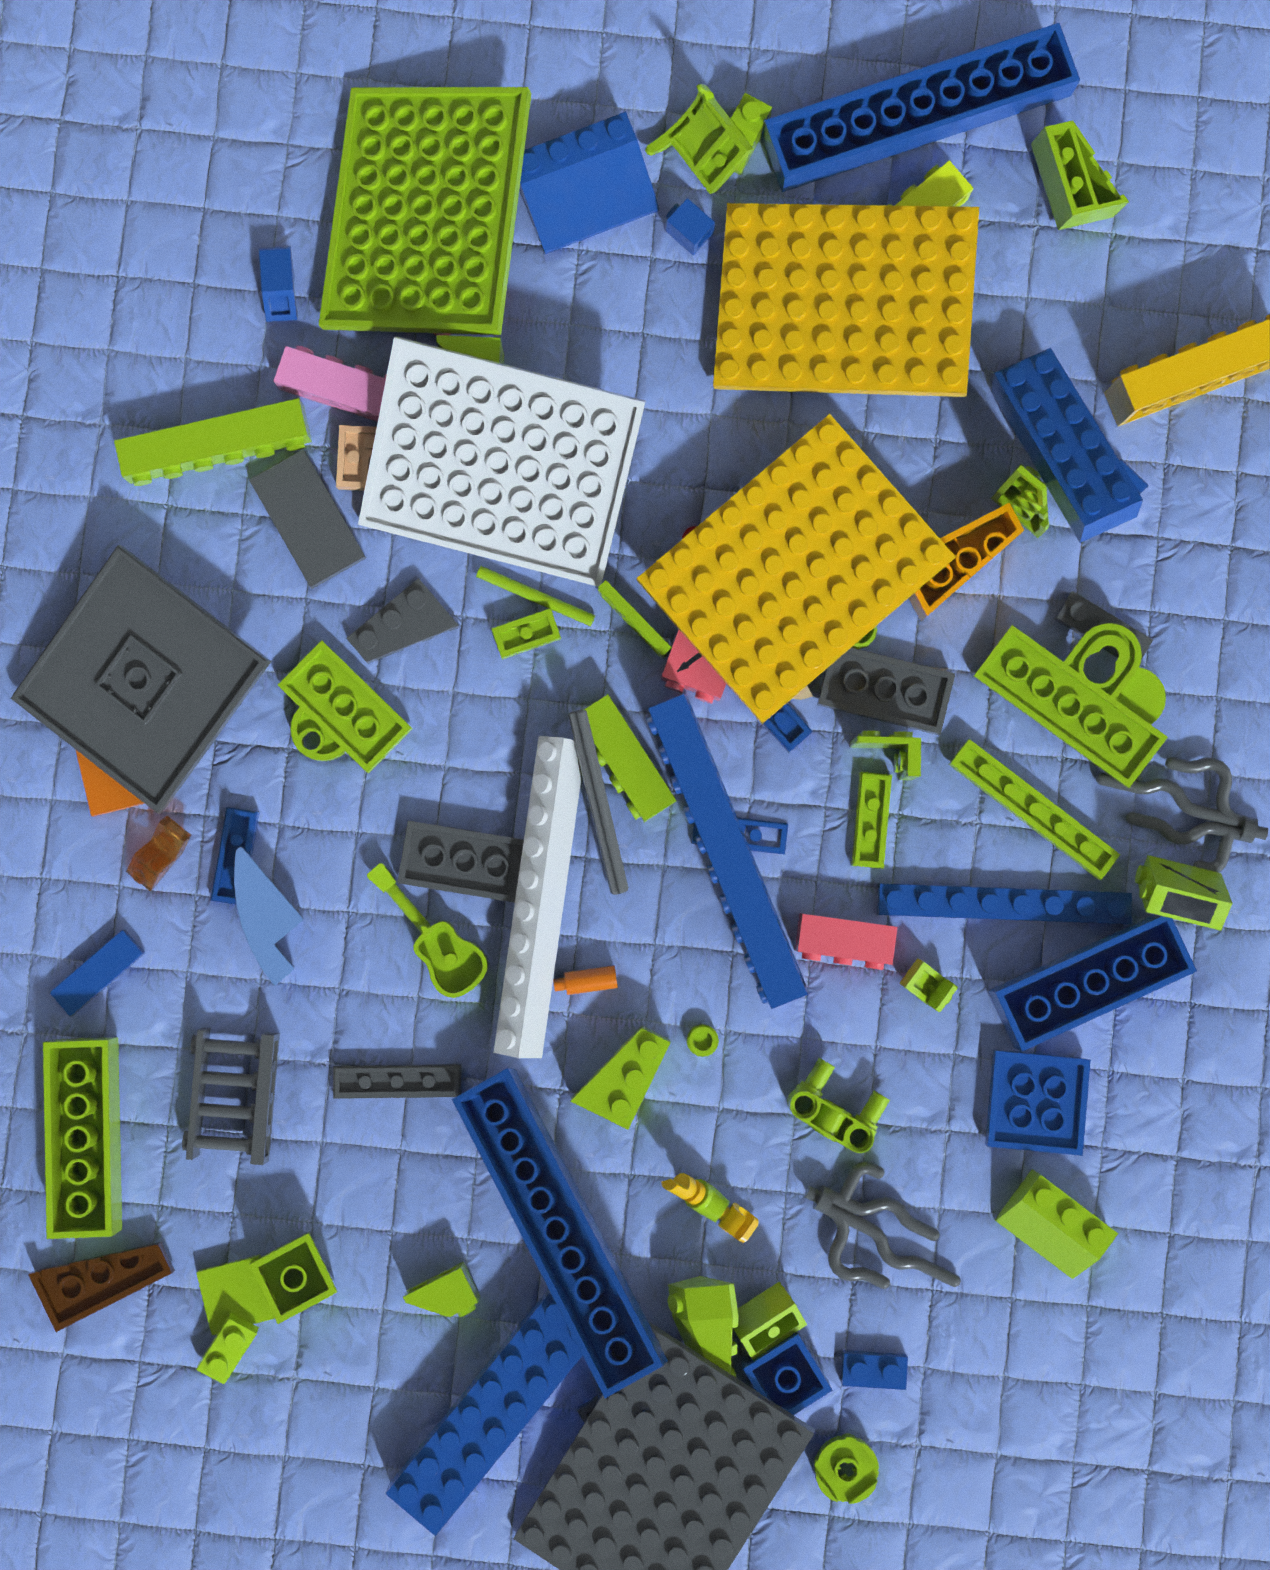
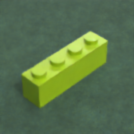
(627, 761)

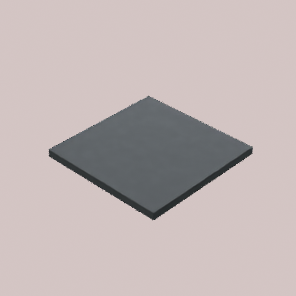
(140, 679)

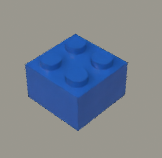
(788, 1375)

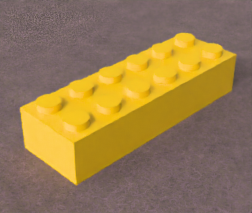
(1190, 372)

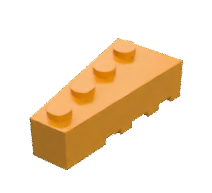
(974, 548)

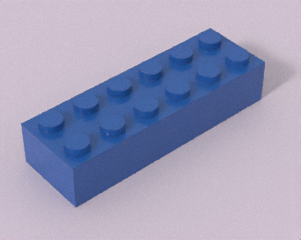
(1066, 445)
(1092, 981)

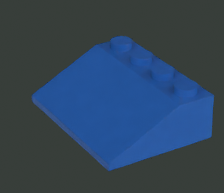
(586, 183)

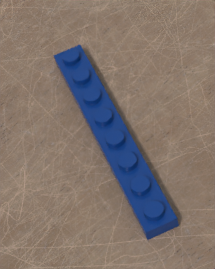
(1004, 903)

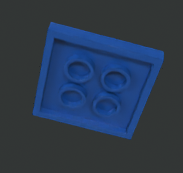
(1037, 1102)

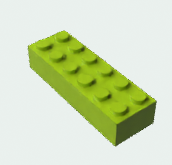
(82, 1137)

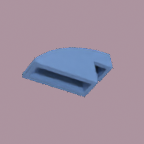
(263, 916)

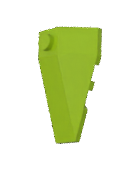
(1027, 497)
(705, 1317)

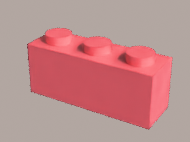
(845, 940)

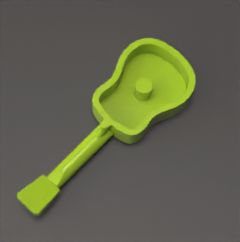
(452, 961)

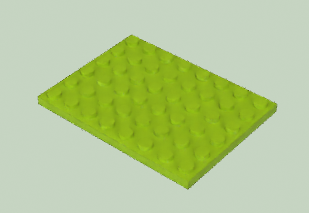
(425, 209)

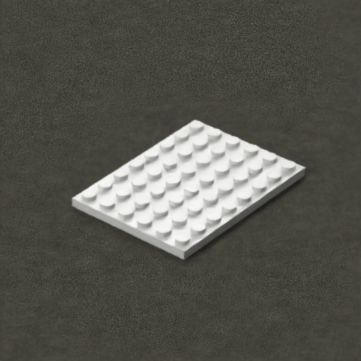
(499, 461)

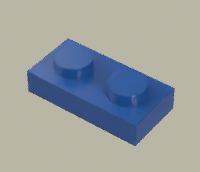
(874, 1370)

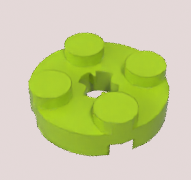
(843, 1487)

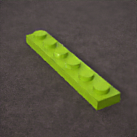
(1034, 809)

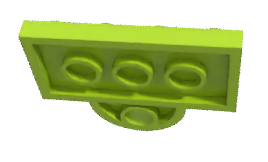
(341, 710)

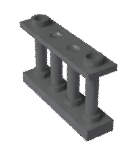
(259, 1113)

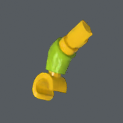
(713, 1205)

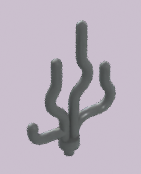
(1226, 822)
(843, 1210)

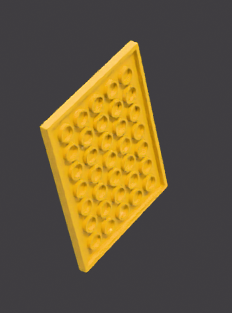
(846, 299)
(795, 568)

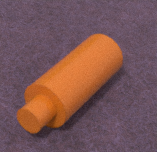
(587, 980)

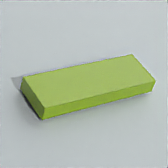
(634, 619)
(871, 820)

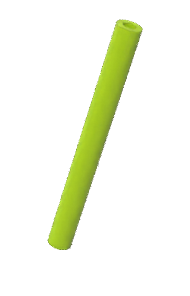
(535, 596)

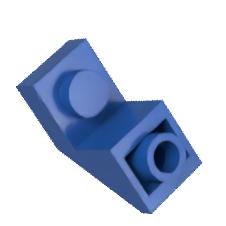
(278, 283)

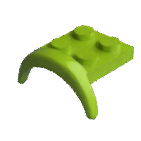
(706, 141)

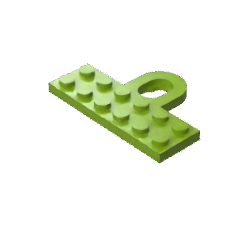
(1073, 706)

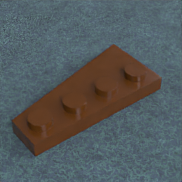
(91, 1284)

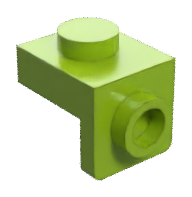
(928, 985)

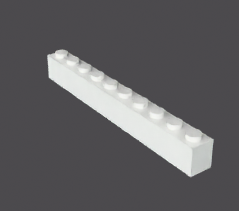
(539, 899)

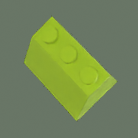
(1055, 1225)

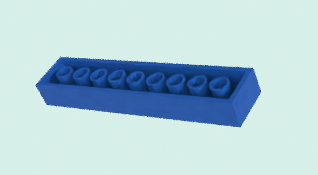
(920, 107)
(728, 851)
(560, 1232)

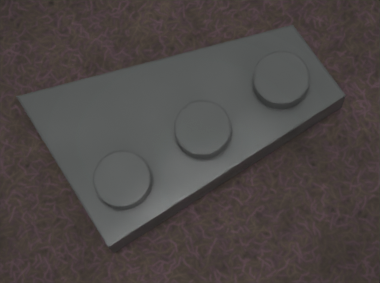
(404, 621)

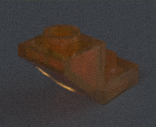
(159, 854)

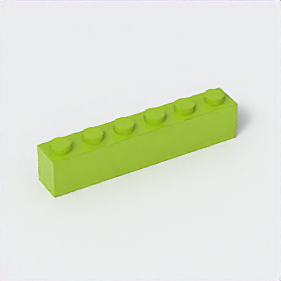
(213, 442)

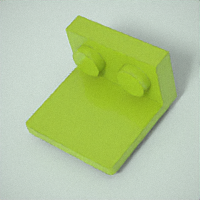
(908, 760)

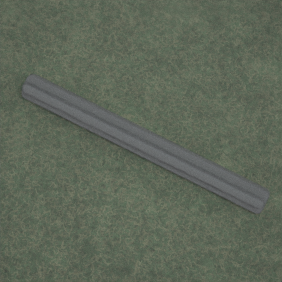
(598, 801)

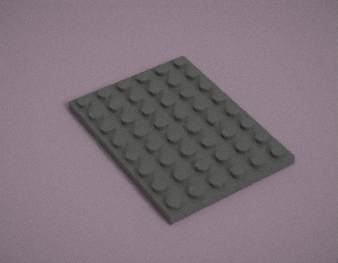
(666, 1472)

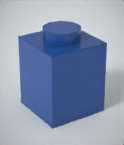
(689, 226)

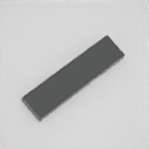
(397, 1081)

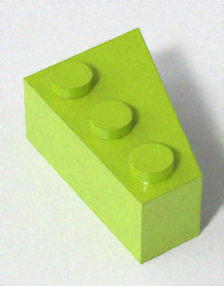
(1073, 178)
(624, 1079)

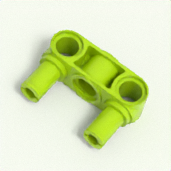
(830, 1118)

